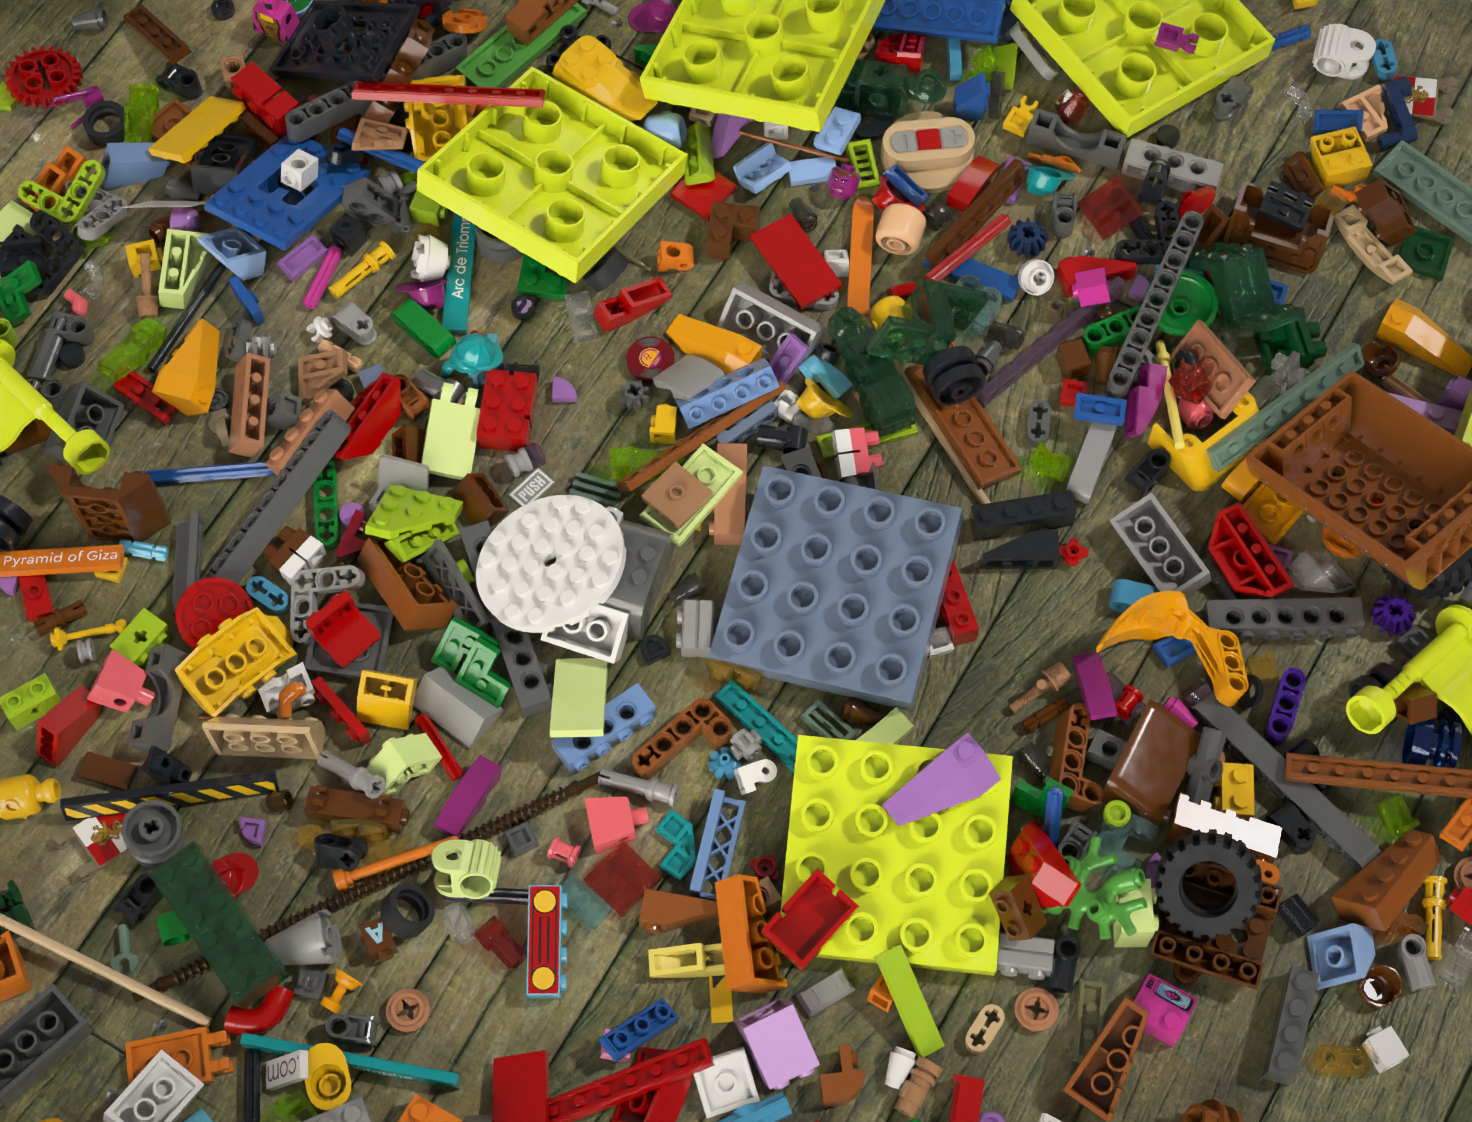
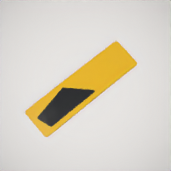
(720, 1000)

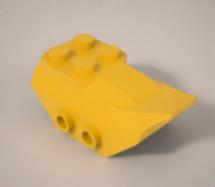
(603, 78)
(435, 123)
(235, 660)

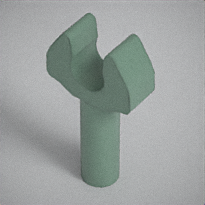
(124, 952)

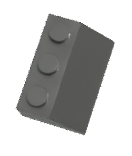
(85, 409)

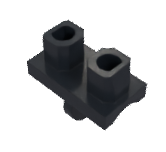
(165, 767)

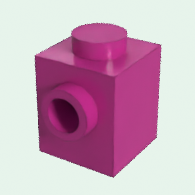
(1091, 287)

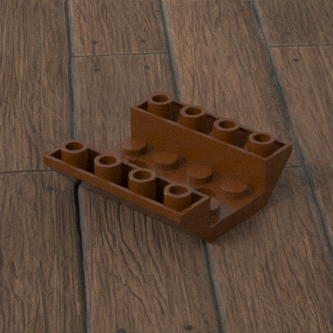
(112, 514)
(1221, 956)

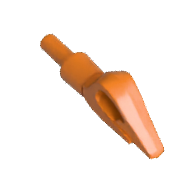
(1062, 162)

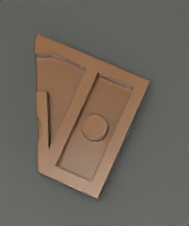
(378, 136)
(320, 372)

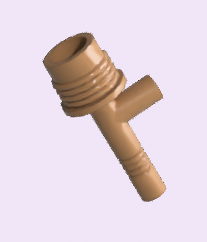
(147, 303)
(1054, 677)

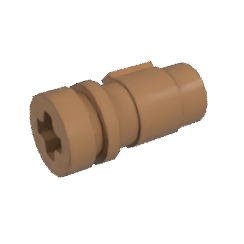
(916, 1089)

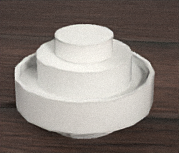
(1036, 277)

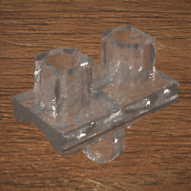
(1287, 370)

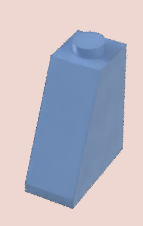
(130, 165)

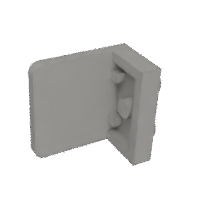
(399, 472)

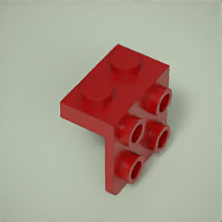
(342, 629)

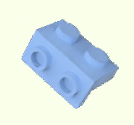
(837, 131)
(761, 168)

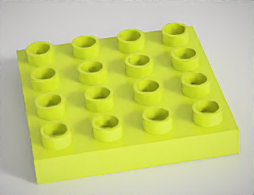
(760, 57)
(1114, 59)
(554, 176)
(911, 882)

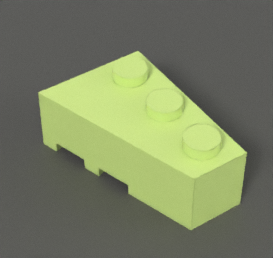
(181, 267)

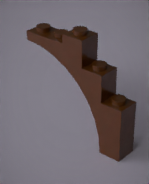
(402, 69)

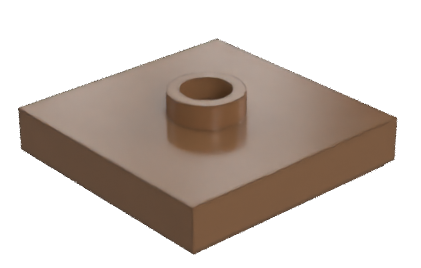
(677, 495)

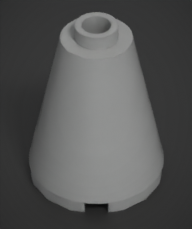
(308, 941)

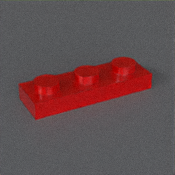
(340, 712)

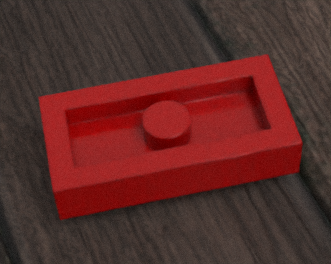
(36, 596)

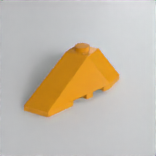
(1419, 336)
(717, 345)
(191, 373)

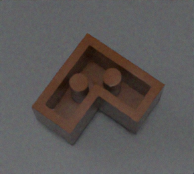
(1386, 210)
(727, 224)

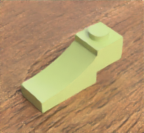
(890, 729)

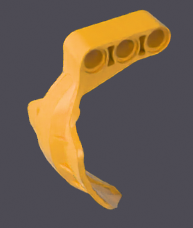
(1169, 615)

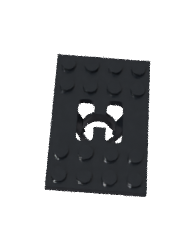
(327, 26)

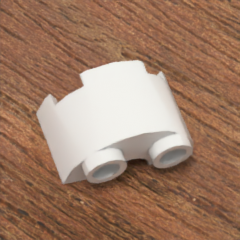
(270, 691)

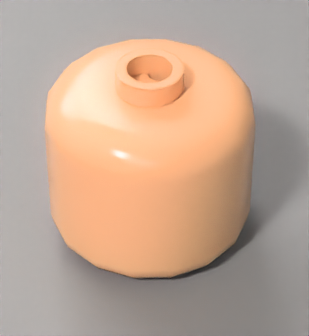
(900, 229)

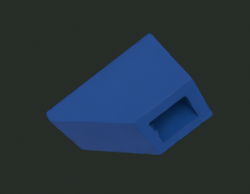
(971, 98)

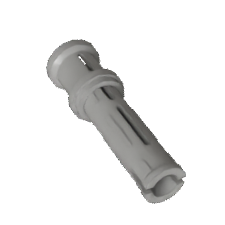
(357, 776)
(650, 789)

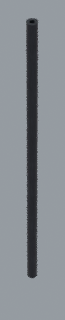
(192, 308)

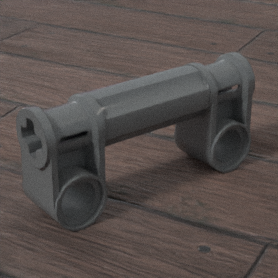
(62, 329)

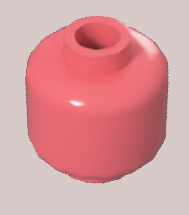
(1195, 415)

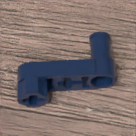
(1394, 94)

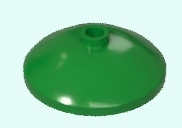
(1194, 298)

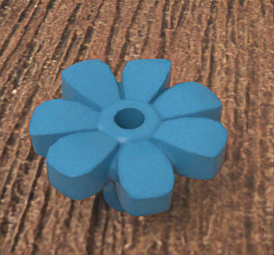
(723, 764)

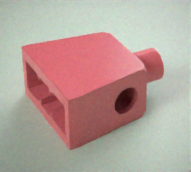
(120, 684)
(613, 821)

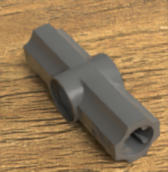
(1205, 765)

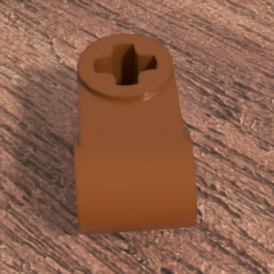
(412, 399)

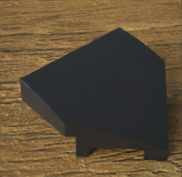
(20, 248)

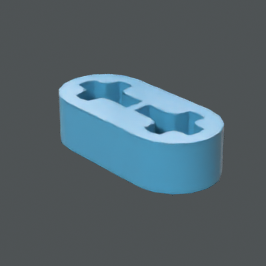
(1388, 59)
(265, 599)

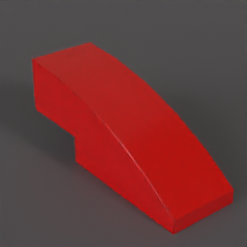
(971, 183)
(631, 303)

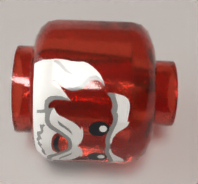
(1072, 105)

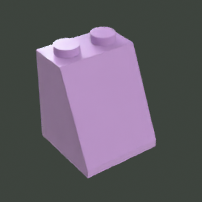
(777, 1043)

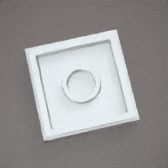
(726, 1084)

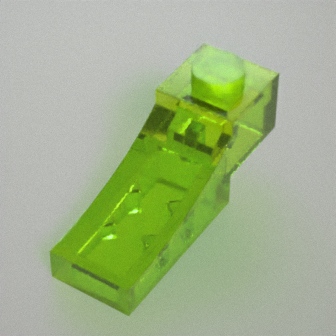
(140, 112)
(134, 349)
(627, 459)

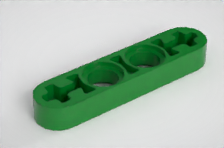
(327, 503)

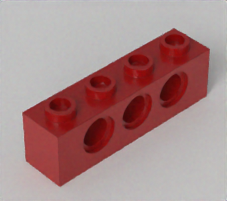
(957, 611)

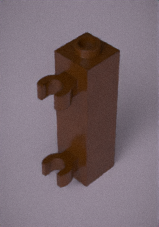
(334, 804)

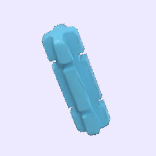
(145, 550)

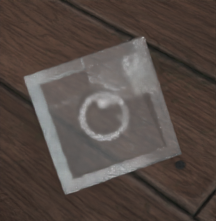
(1319, 572)

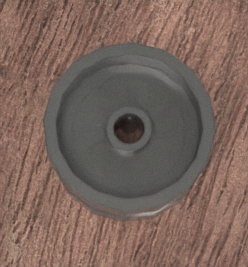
(494, 248)
(152, 833)

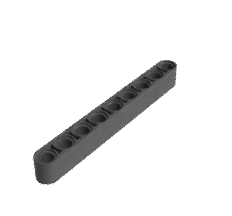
(338, 104)
(1152, 313)
(280, 498)
(1269, 769)

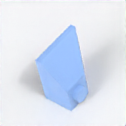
(236, 252)
(1341, 954)

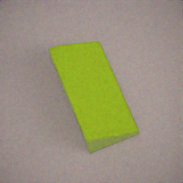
(1006, 61)

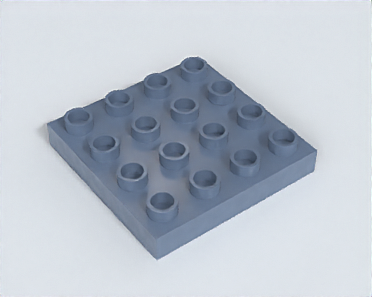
(838, 587)

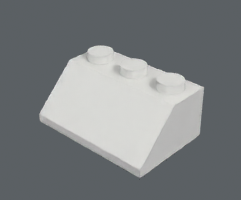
(598, 635)

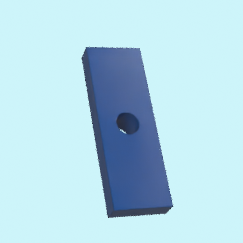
(628, 1035)

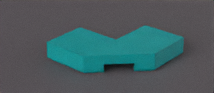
(681, 835)

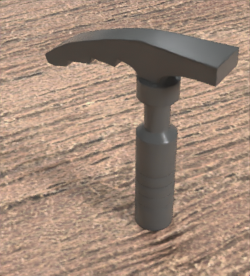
(403, 196)

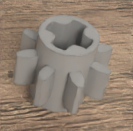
(261, 345)
(746, 744)

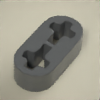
(237, 338)
(1033, 422)

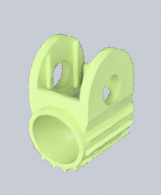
(472, 874)

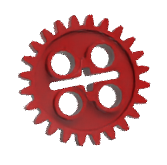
(26, 81)

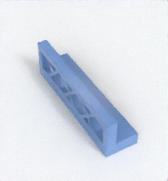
(709, 838)

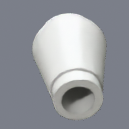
(899, 1066)

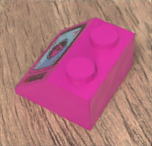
(1167, 1008)

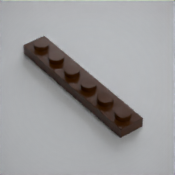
(978, 212)

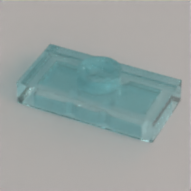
(585, 902)

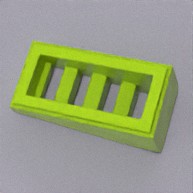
(860, 146)

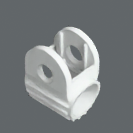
(1336, 51)

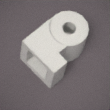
(757, 772)

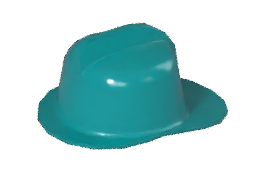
(1045, 180)

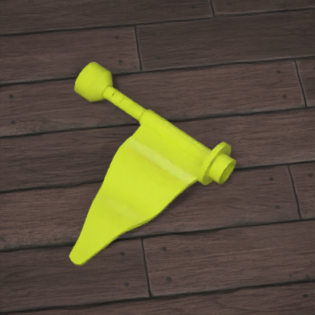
(23, 403)
(1439, 666)

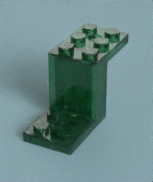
(1243, 287)
(927, 322)

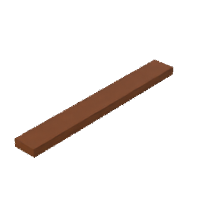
(693, 441)
(1378, 775)

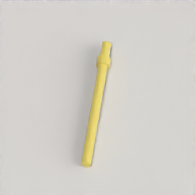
(1163, 358)

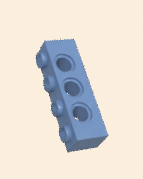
(728, 393)
(631, 700)

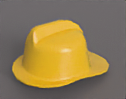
(819, 403)
(328, 1076)

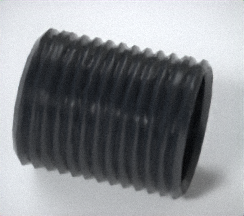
(1297, 915)

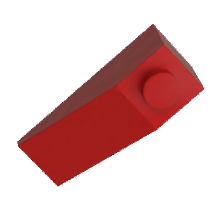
(1069, 266)

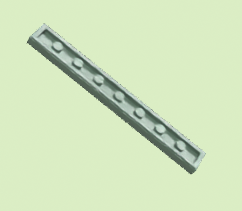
(1284, 408)

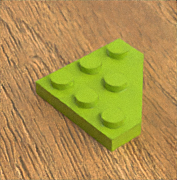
(412, 510)

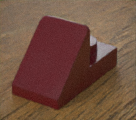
(350, 543)

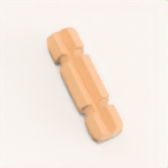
(352, 361)

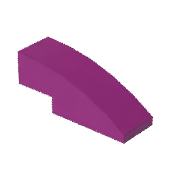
(1144, 398)
(1094, 685)
(468, 796)

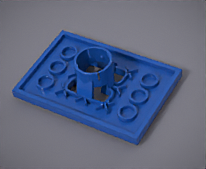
(266, 212)

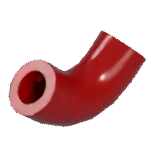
(261, 1018)

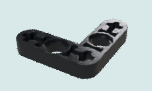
(61, 246)
(1158, 246)

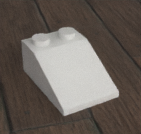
(156, 1094)

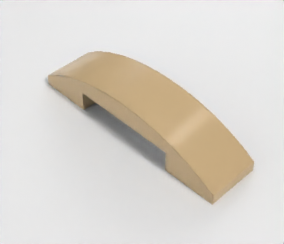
(1368, 248)

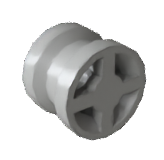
(390, 182)
(518, 462)

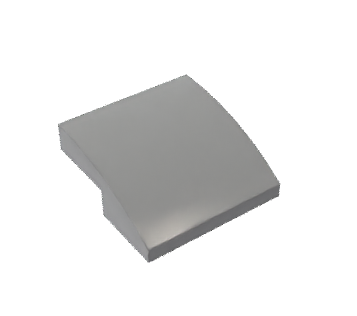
(688, 377)

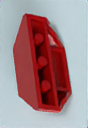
(903, 50)
(373, 417)
(1245, 555)
(1047, 870)

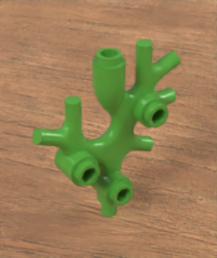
(1101, 904)

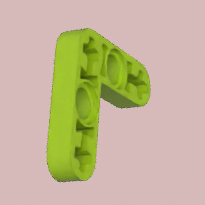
(63, 204)

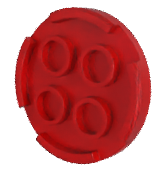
(207, 605)

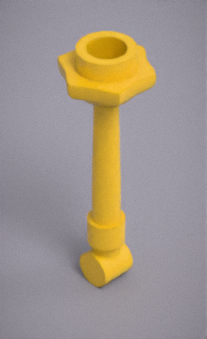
(60, 638)

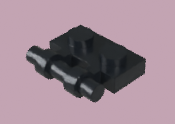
(1283, 210)

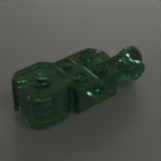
(887, 87)
(881, 389)

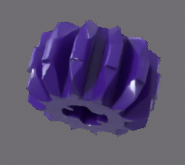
(1393, 605)

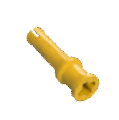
(370, 263)
(1436, 903)

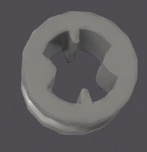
(86, 650)

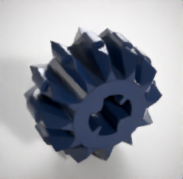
(1027, 238)

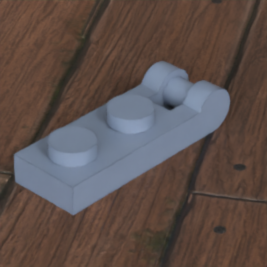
(749, 427)

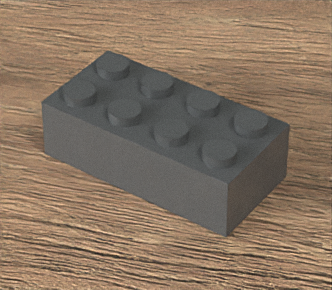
(38, 1041)

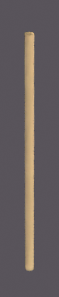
(979, 494)
(104, 971)

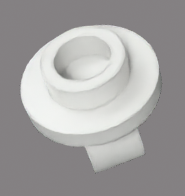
(323, 329)

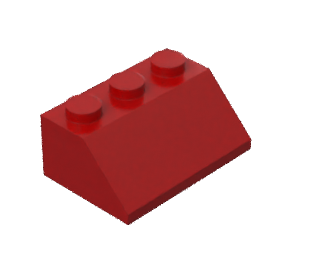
(656, 1105)

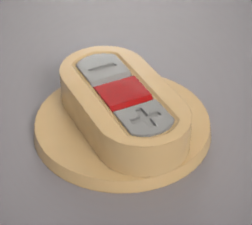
(929, 149)

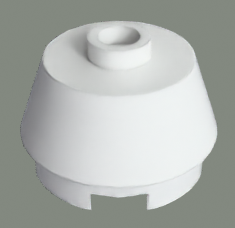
(430, 258)

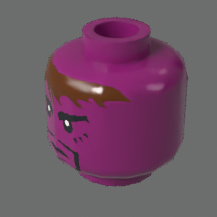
(843, 181)

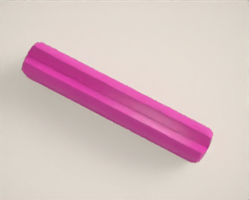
(322, 277)

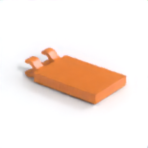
(187, 1047)

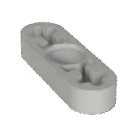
(1034, 51)

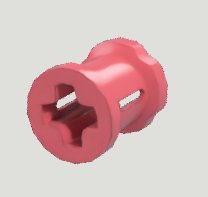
(564, 852)

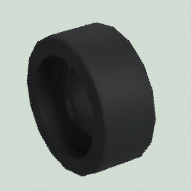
(98, 111)
(606, 270)
(396, 921)

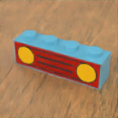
(545, 939)

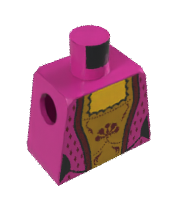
(274, 19)

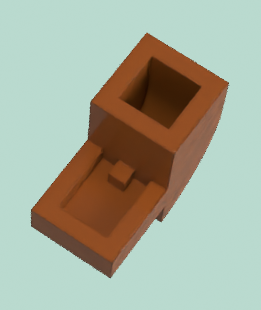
(845, 1086)

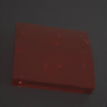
(1110, 207)
(622, 878)

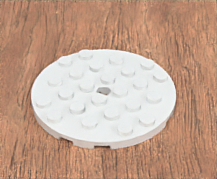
(586, 568)

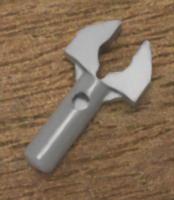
(606, 6)

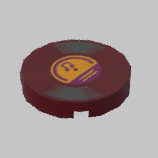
(649, 358)

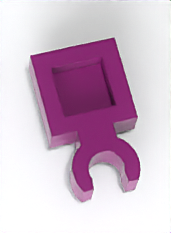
(1172, 37)

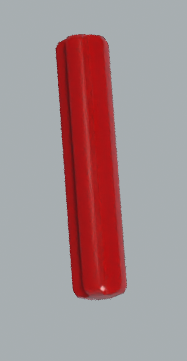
(448, 760)

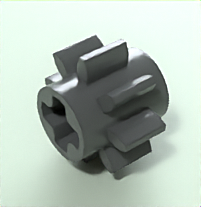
(631, 389)

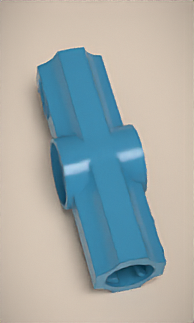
(769, 1110)

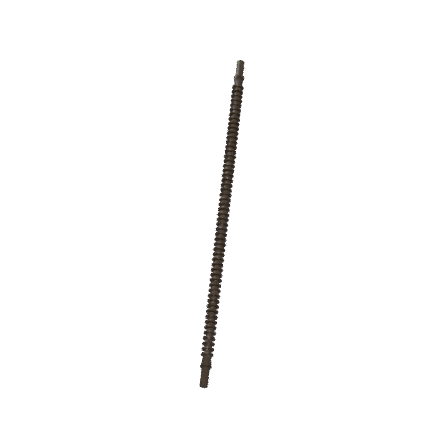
(575, 788)

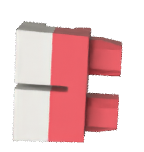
(856, 441)

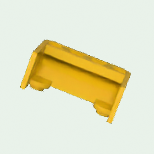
(1193, 461)

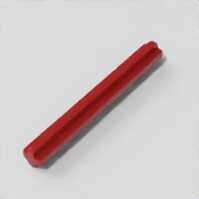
(969, 248)

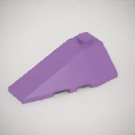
(726, 133)
(952, 778)

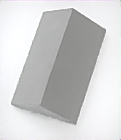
(454, 707)

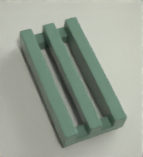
(581, 477)
(833, 716)

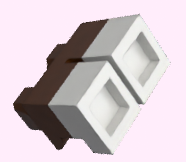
(296, 554)

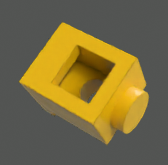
(133, 254)
(664, 425)

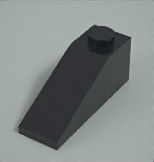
(1030, 551)

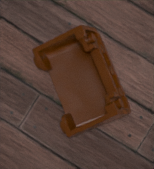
(1280, 244)
(1152, 764)

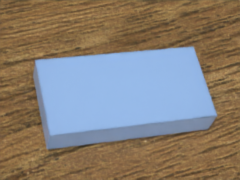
(810, 170)

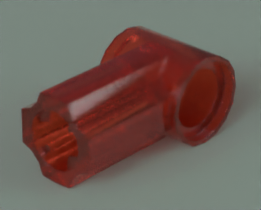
(496, 938)

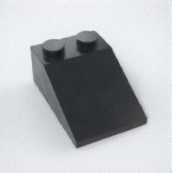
(221, 162)

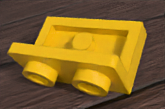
(1235, 789)

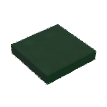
(1427, 252)

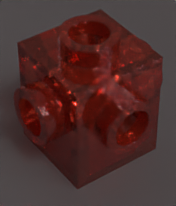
(1190, 383)

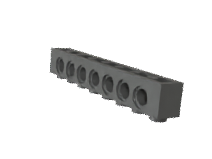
(529, 699)

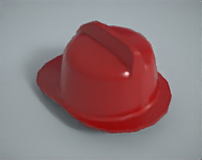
(889, 194)
(238, 871)

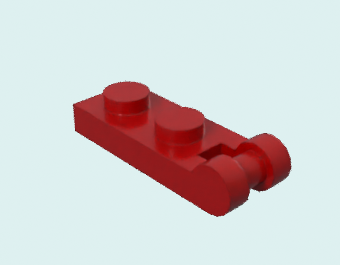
(140, 393)

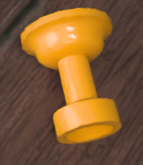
(344, 983)

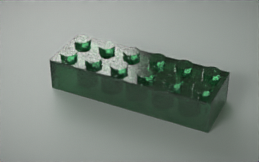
(219, 925)

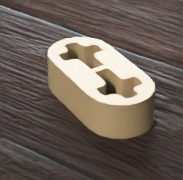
(990, 1032)

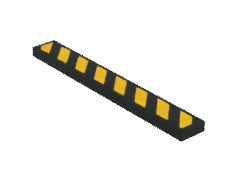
(173, 794)

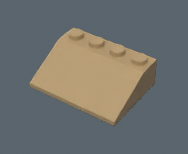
(265, 736)

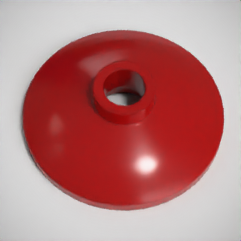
(1196, 200)

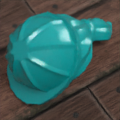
(473, 354)

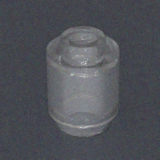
(459, 923)

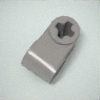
(356, 324)

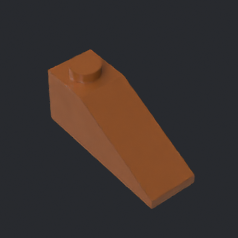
(672, 911)

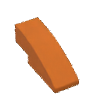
(57, 174)

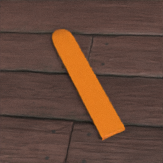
(860, 255)

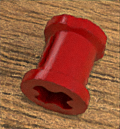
(1128, 701)

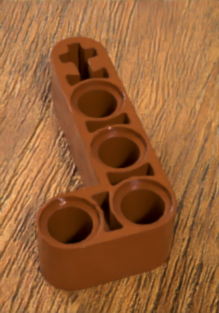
(678, 741)
(1069, 758)

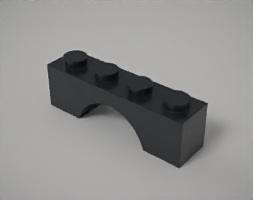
(996, 518)

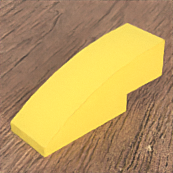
(687, 961)

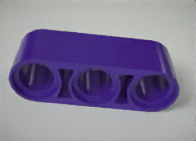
(1290, 696)

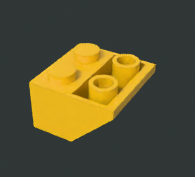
(1340, 158)
(386, 699)

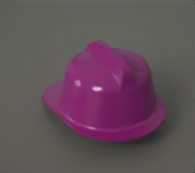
(652, 16)
(427, 294)

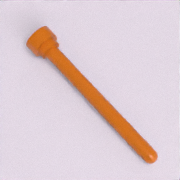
(344, 878)

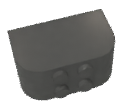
(645, 569)

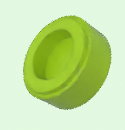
(464, 568)
(1116, 814)

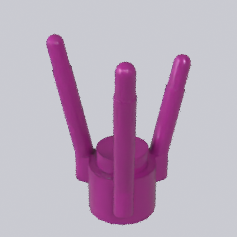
(88, 96)

